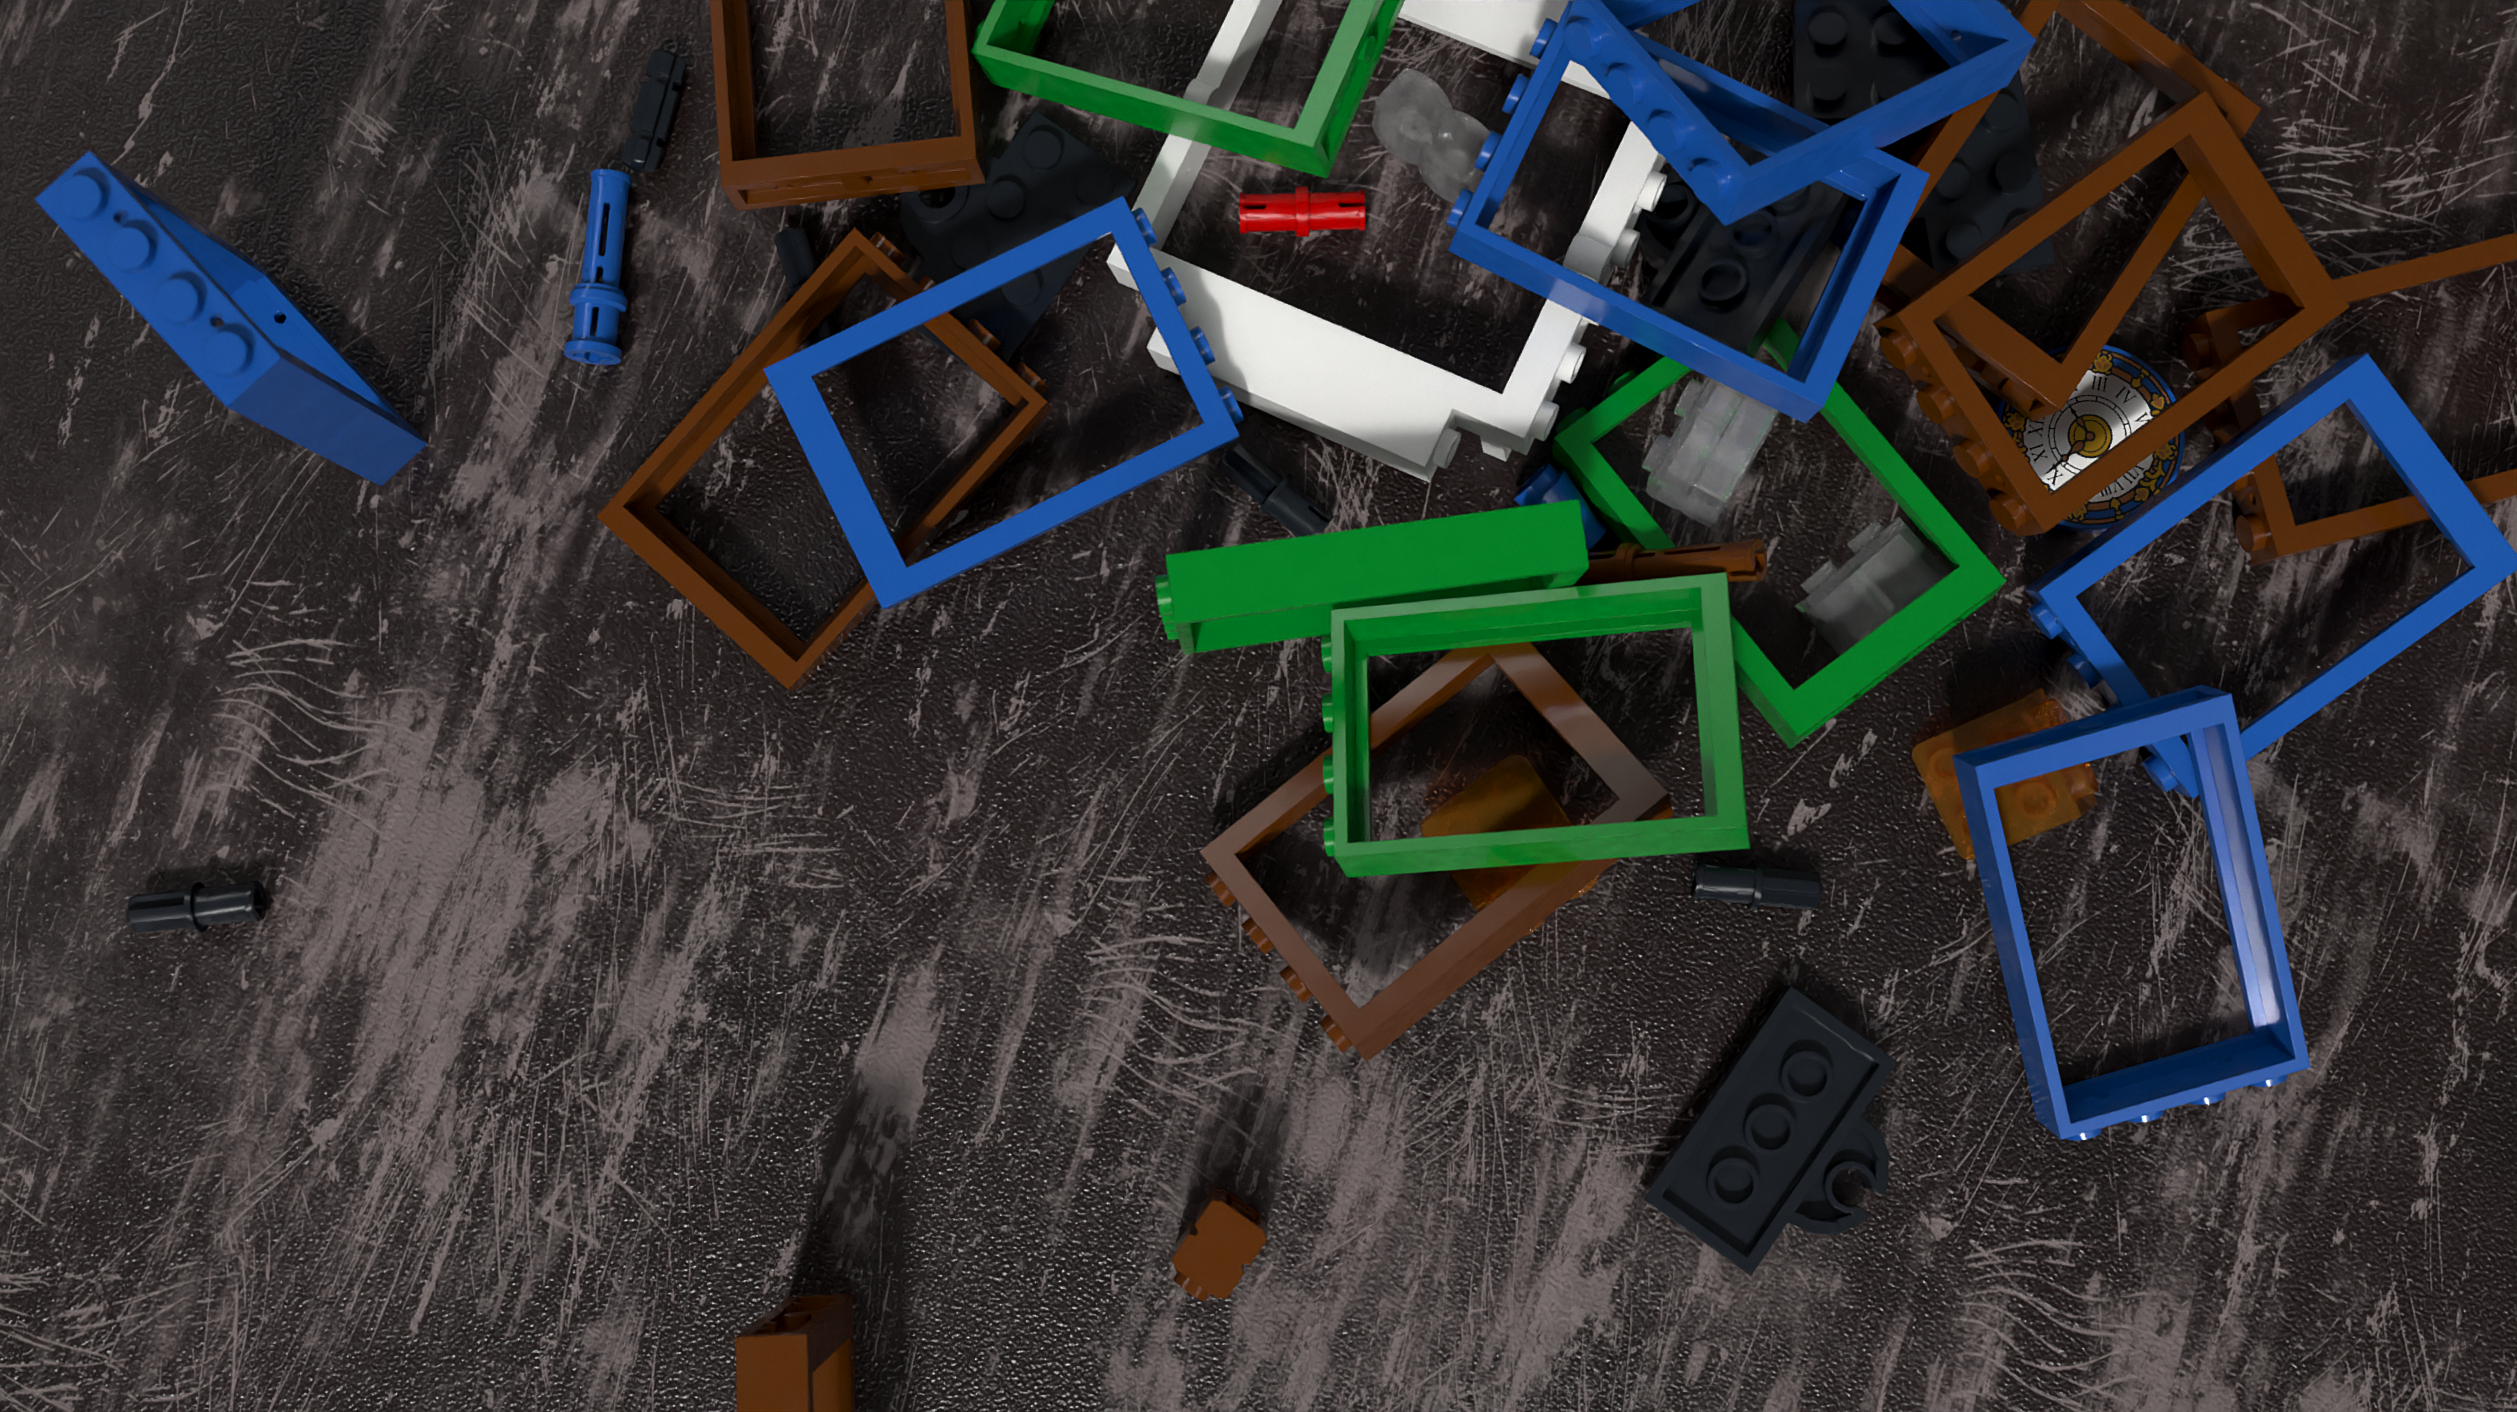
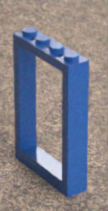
(1972, 36)
(1752, 118)
(261, 368)
(2413, 457)
(843, 482)
(2193, 1076)

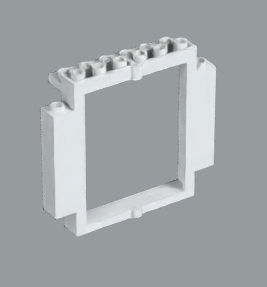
(1349, 383)

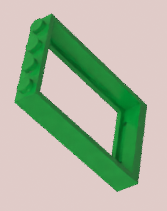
(1012, 27)
(1292, 584)
(1520, 618)
(1811, 705)

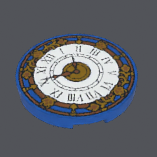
(2105, 408)

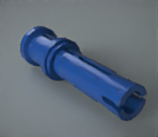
(603, 300)

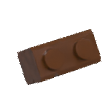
(1218, 1245)

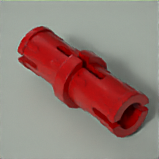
(1302, 211)

